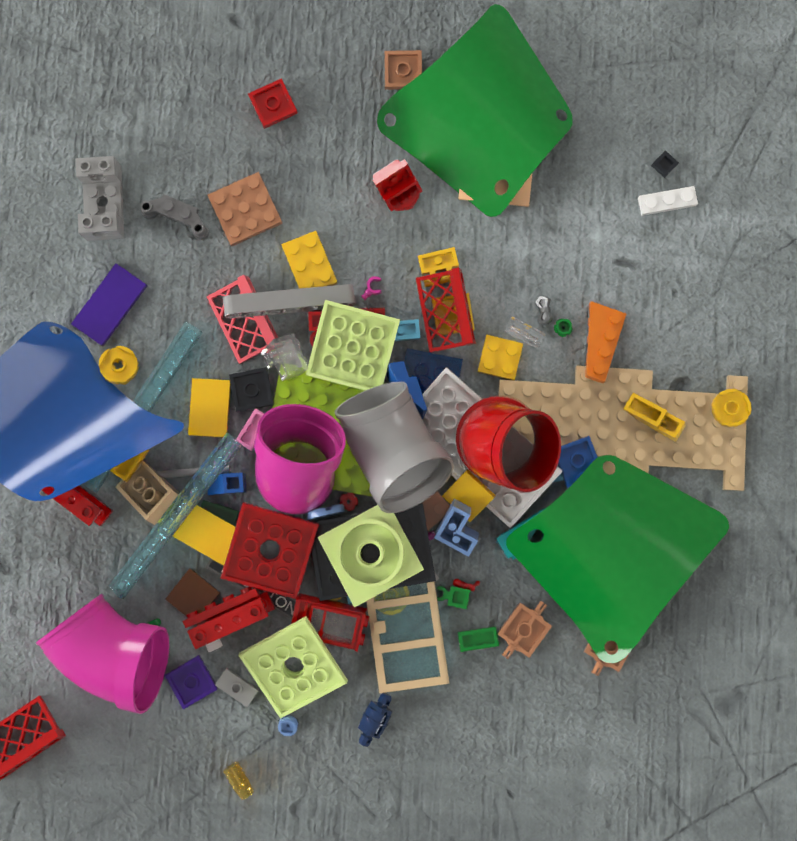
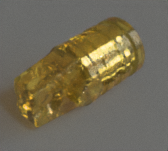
(238, 780)

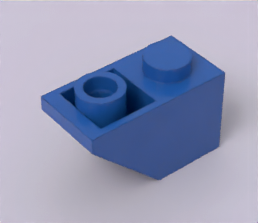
(229, 484)

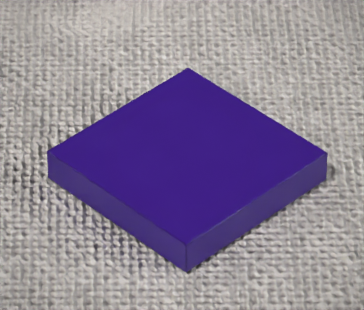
(191, 682)

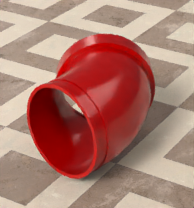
(482, 437)

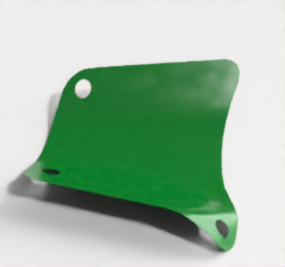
(480, 113)

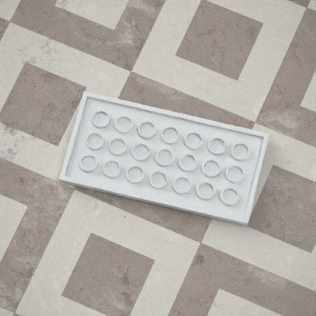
(446, 403)

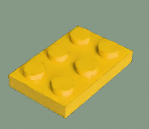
(309, 261)

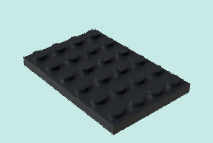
(413, 525)

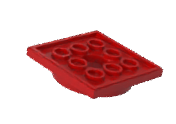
(276, 575)

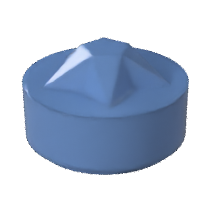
(288, 725)

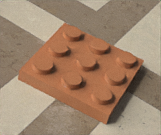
(244, 209)

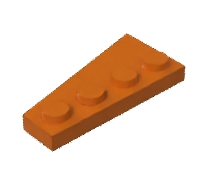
(603, 334)

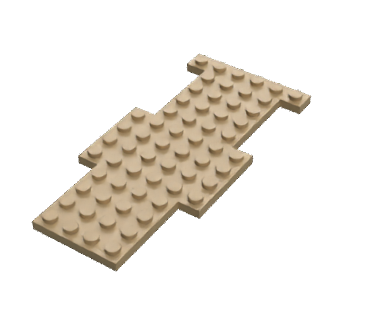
(598, 412)

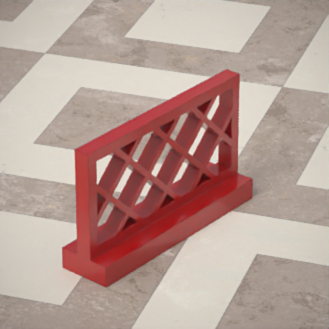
(462, 309)
(38, 745)

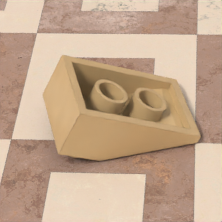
(148, 494)

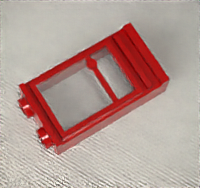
(333, 621)

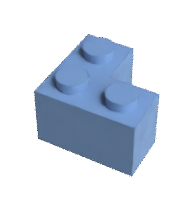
(453, 530)

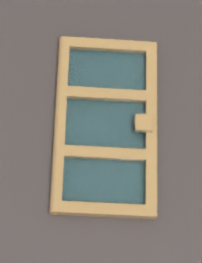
(407, 638)

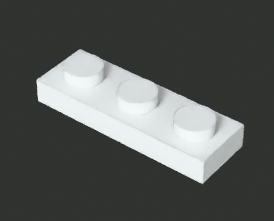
(667, 200)

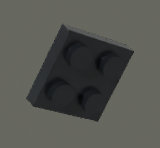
(251, 389)

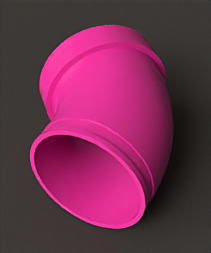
(289, 484)
(110, 655)

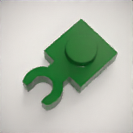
(456, 596)

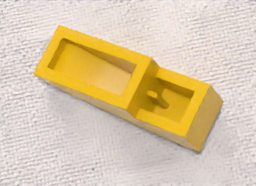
(654, 417)

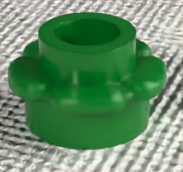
(563, 332)

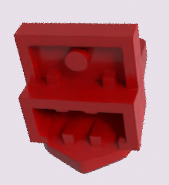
(397, 186)

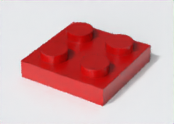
(272, 103)

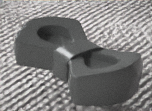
(543, 303)

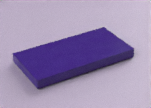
(109, 304)

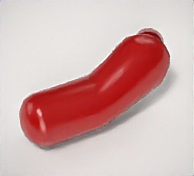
(461, 584)

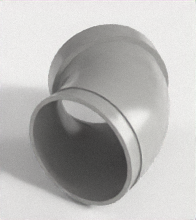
(393, 447)

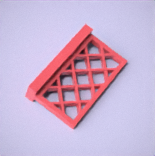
(263, 322)

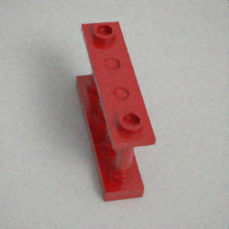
(82, 505)
(231, 620)

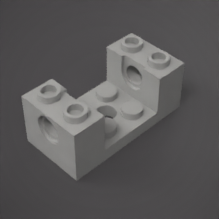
(100, 180)

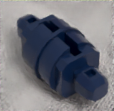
(375, 719)

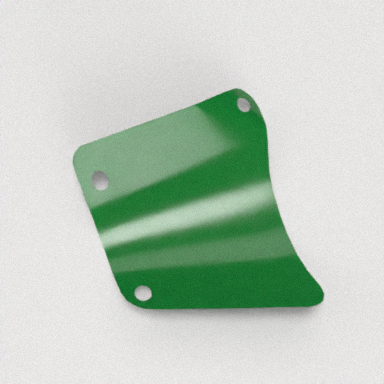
(617, 551)

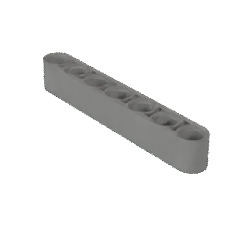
(286, 301)

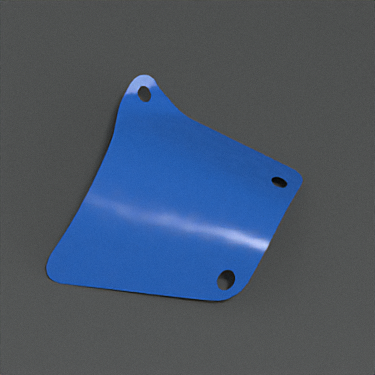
(63, 416)

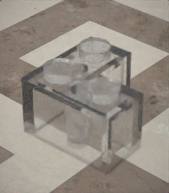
(286, 356)

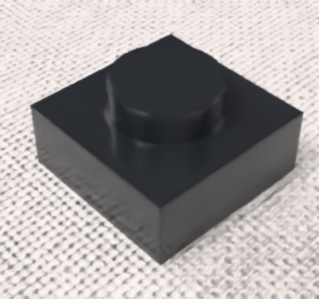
(664, 164)

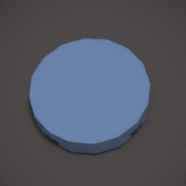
(325, 512)

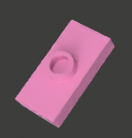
(248, 433)

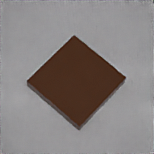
(192, 593)

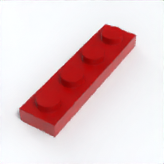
(213, 609)

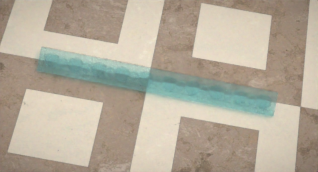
(159, 380)
(175, 515)

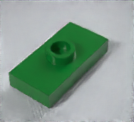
(478, 638)

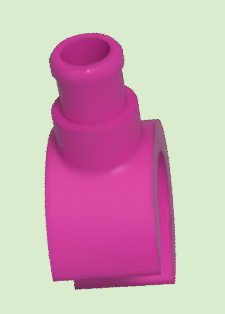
(368, 292)

